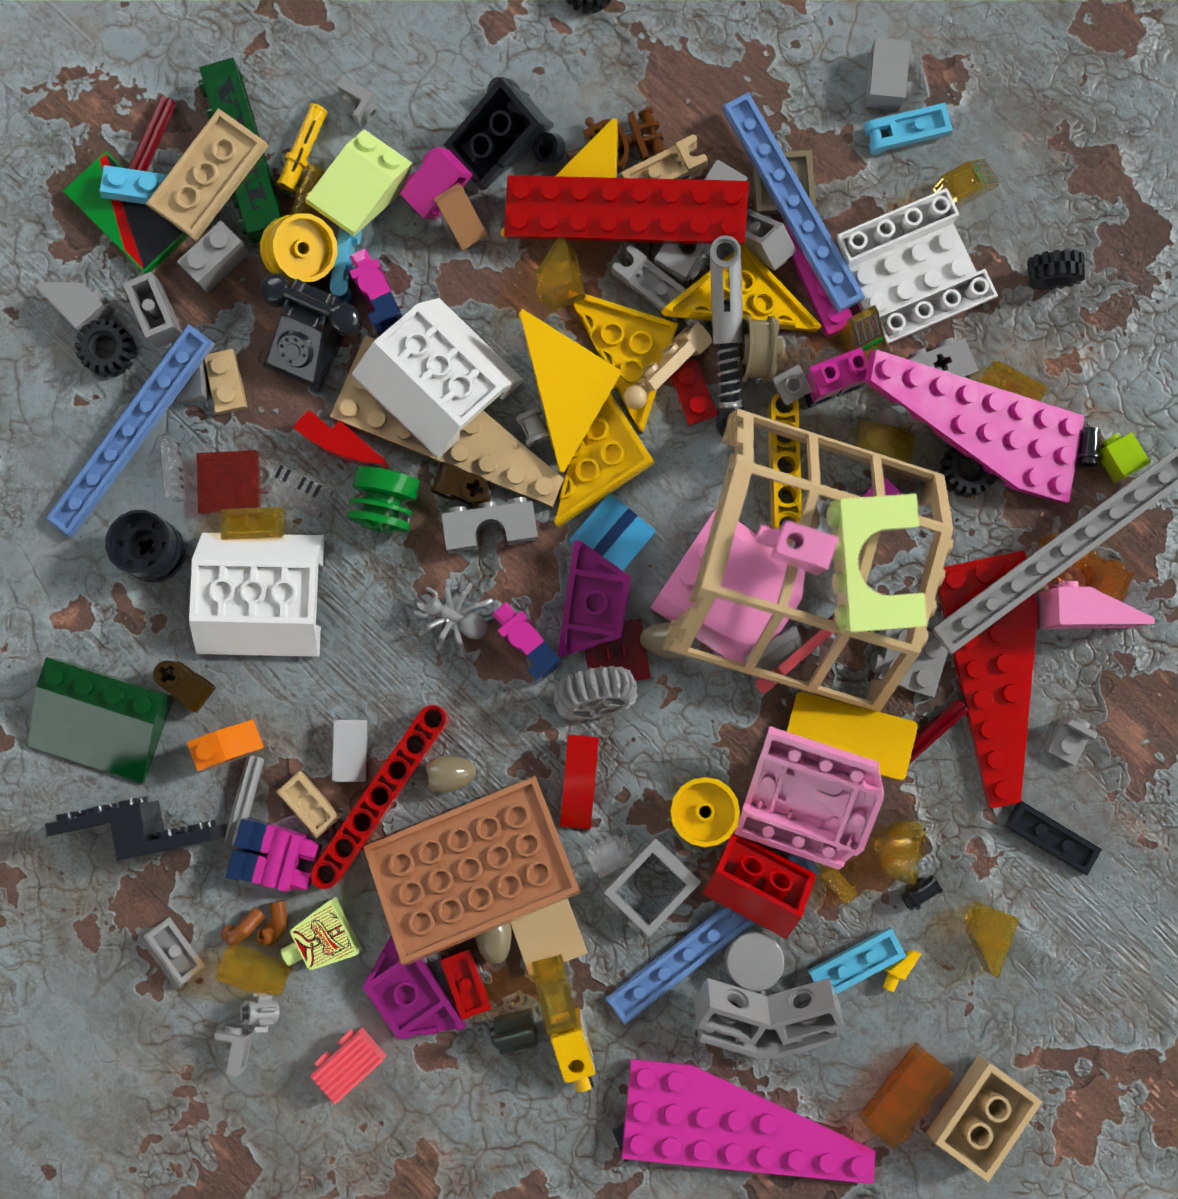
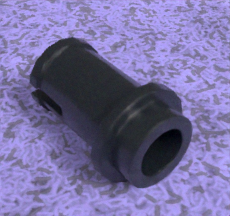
(1089, 451)
(921, 893)

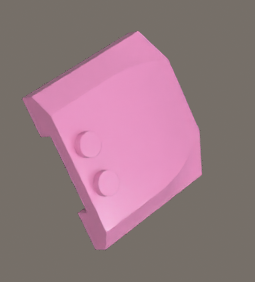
(729, 626)
(811, 799)

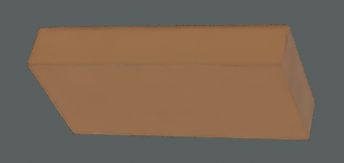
(460, 216)

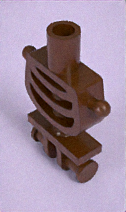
(649, 127)

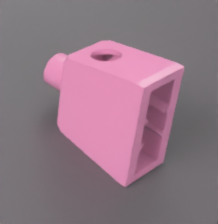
(812, 550)

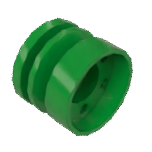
(382, 500)

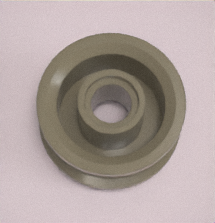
(759, 349)

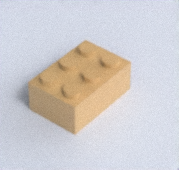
(983, 1118)

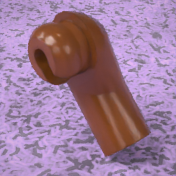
(276, 926)
(235, 935)

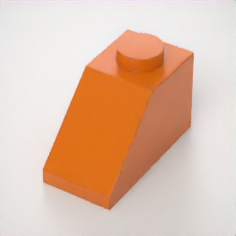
(225, 745)

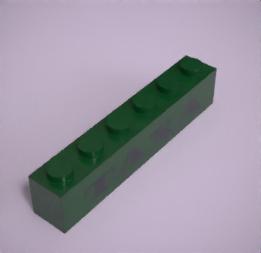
(256, 193)

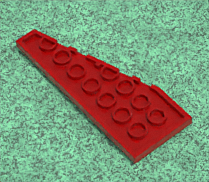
(995, 676)

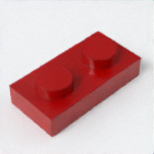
(693, 393)
(466, 983)

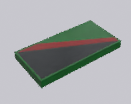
(130, 225)

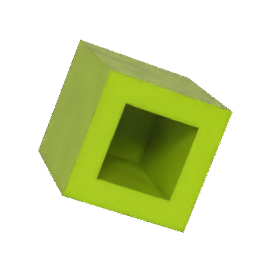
(1122, 456)

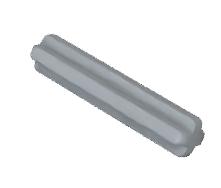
(244, 796)

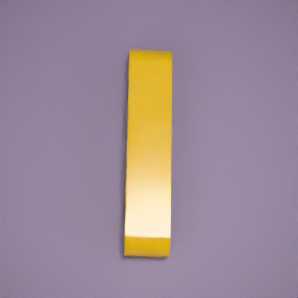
(791, 453)

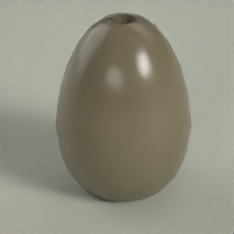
(653, 641)
(449, 773)
(495, 944)

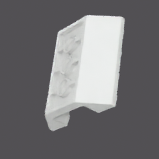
(914, 266)
(434, 374)
(256, 595)

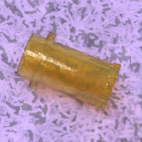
(839, 885)

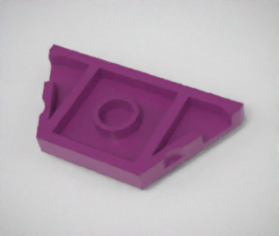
(593, 602)
(410, 996)

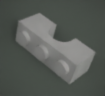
(463, 525)

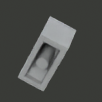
(768, 240)
(76, 302)

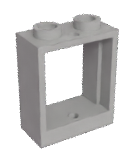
(617, 903)

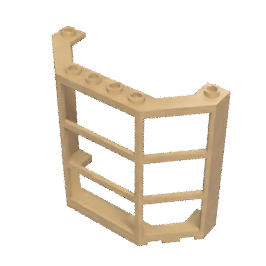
(740, 434)

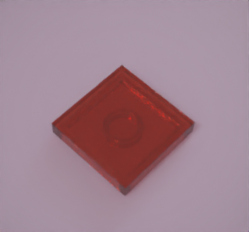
(228, 481)

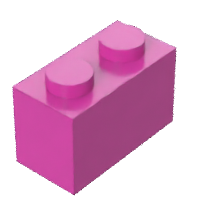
(435, 175)

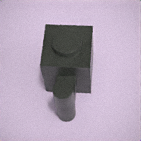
(514, 1031)

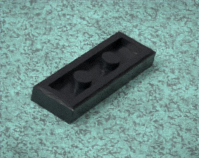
(1052, 838)

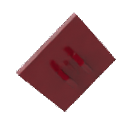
(622, 652)

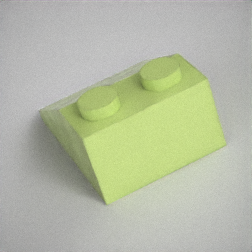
(360, 183)

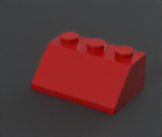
(760, 885)

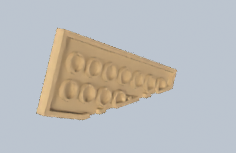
(481, 448)

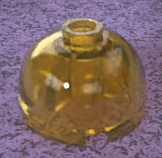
(901, 850)

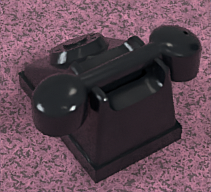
(502, 132)
(307, 329)

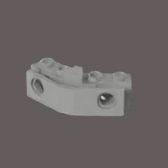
(768, 1023)

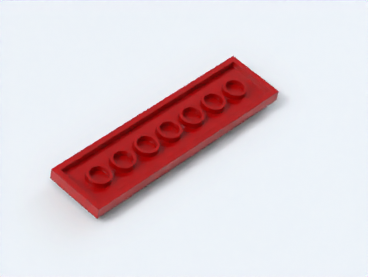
(625, 209)

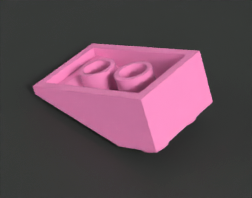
(1085, 608)

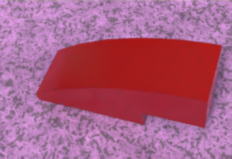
(338, 441)
(579, 781)

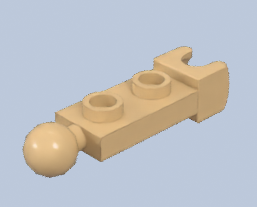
(670, 163)
(686, 344)

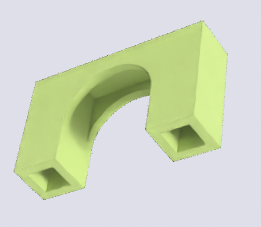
(858, 604)

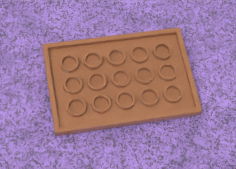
(470, 870)

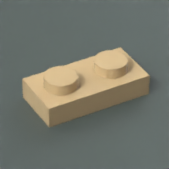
(225, 382)

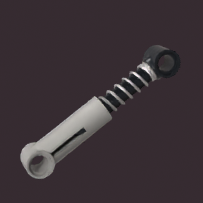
(727, 326)

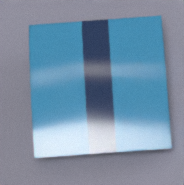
(614, 532)

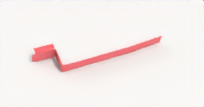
(765, 685)

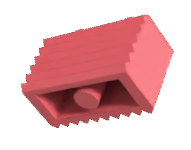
(347, 1065)

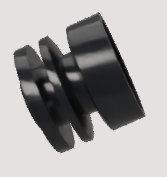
(131, 538)

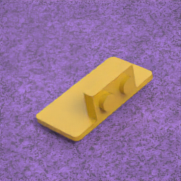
(856, 731)

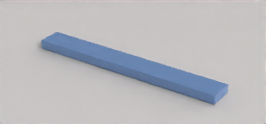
(793, 203)
(130, 431)
(683, 958)

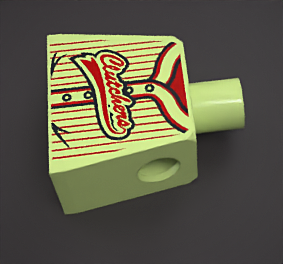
(322, 938)

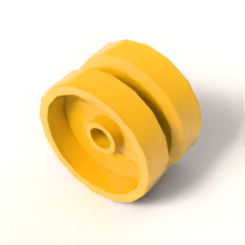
(315, 242)
(692, 825)

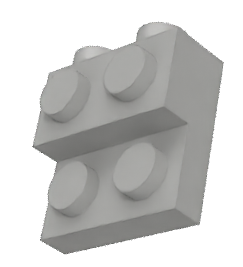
(925, 671)

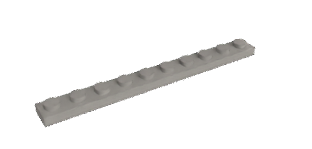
(1058, 554)

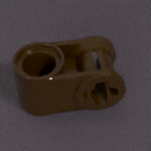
(456, 484)
(187, 688)

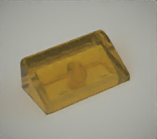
(1011, 380)
(252, 523)

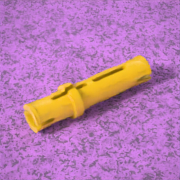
(289, 178)

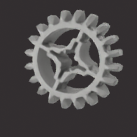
(595, 693)

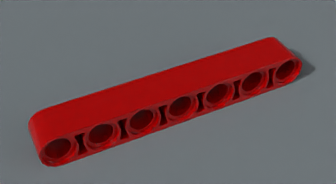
(367, 803)

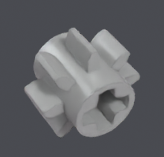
(259, 1012)

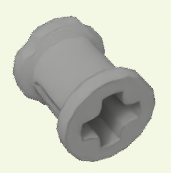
(533, 427)

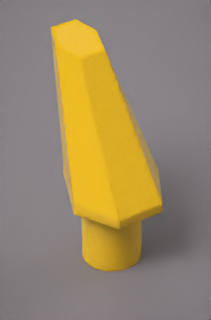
(900, 970)

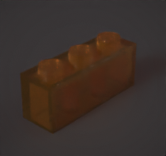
(906, 1095)

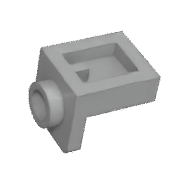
(358, 99)
(791, 384)
(1070, 740)
(238, 1051)

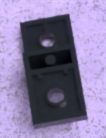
(136, 827)

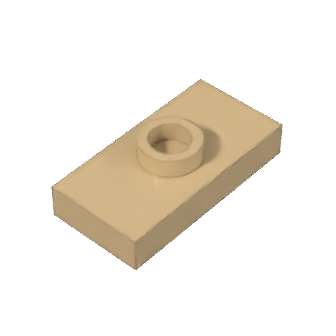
(308, 804)

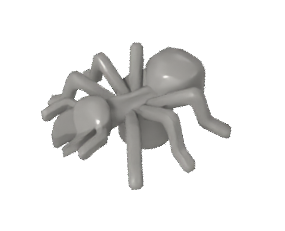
(457, 618)

